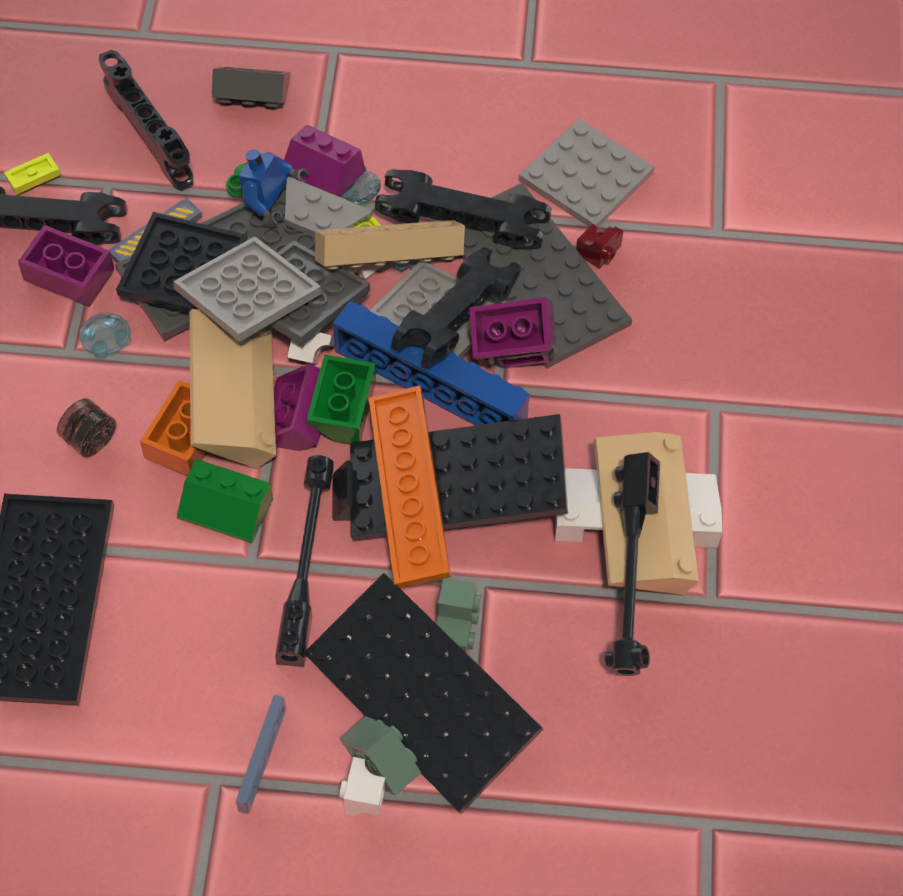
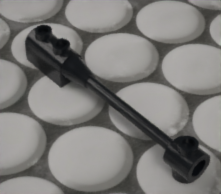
(636, 499)
(297, 612)

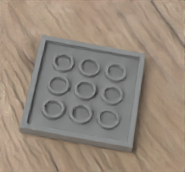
(586, 174)
(247, 288)
(420, 292)

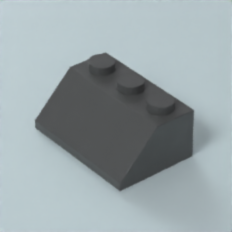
(250, 85)

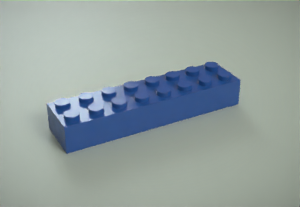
(450, 384)

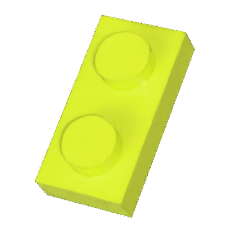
(32, 173)

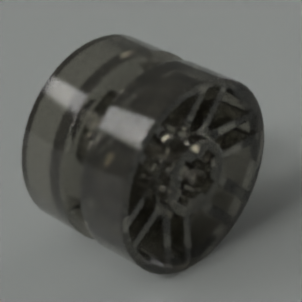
(86, 427)

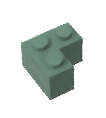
(458, 611)
(382, 752)

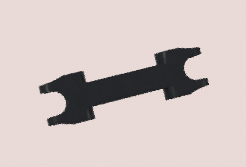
(159, 137)
(81, 218)
(504, 218)
(437, 326)

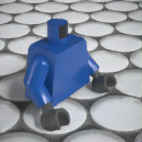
(263, 181)

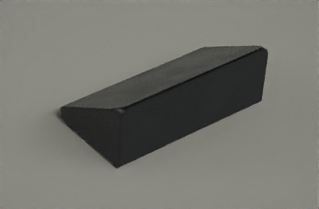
(342, 492)

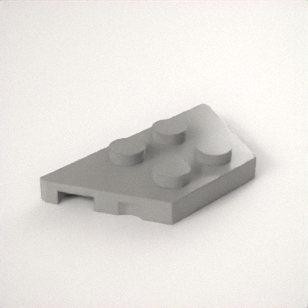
(316, 209)

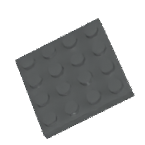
(337, 289)

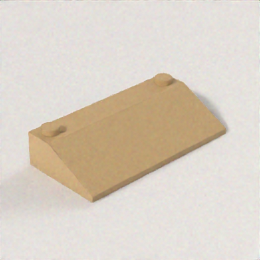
(231, 392)
(666, 541)

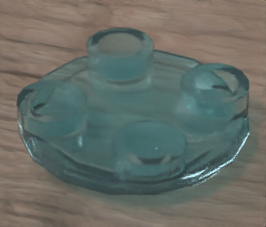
(363, 189)
(105, 334)

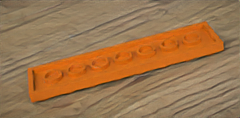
(409, 488)

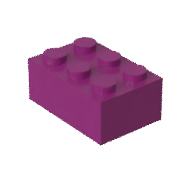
(66, 265)

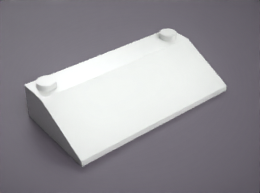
(585, 508)

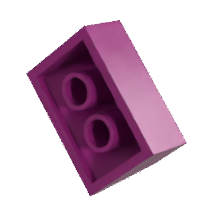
(330, 161)
(512, 328)
(291, 406)

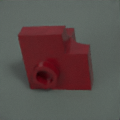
(599, 245)

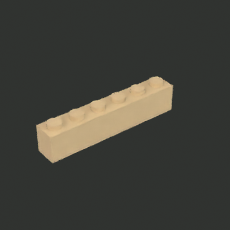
(389, 243)

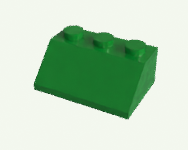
(342, 398)
(224, 501)

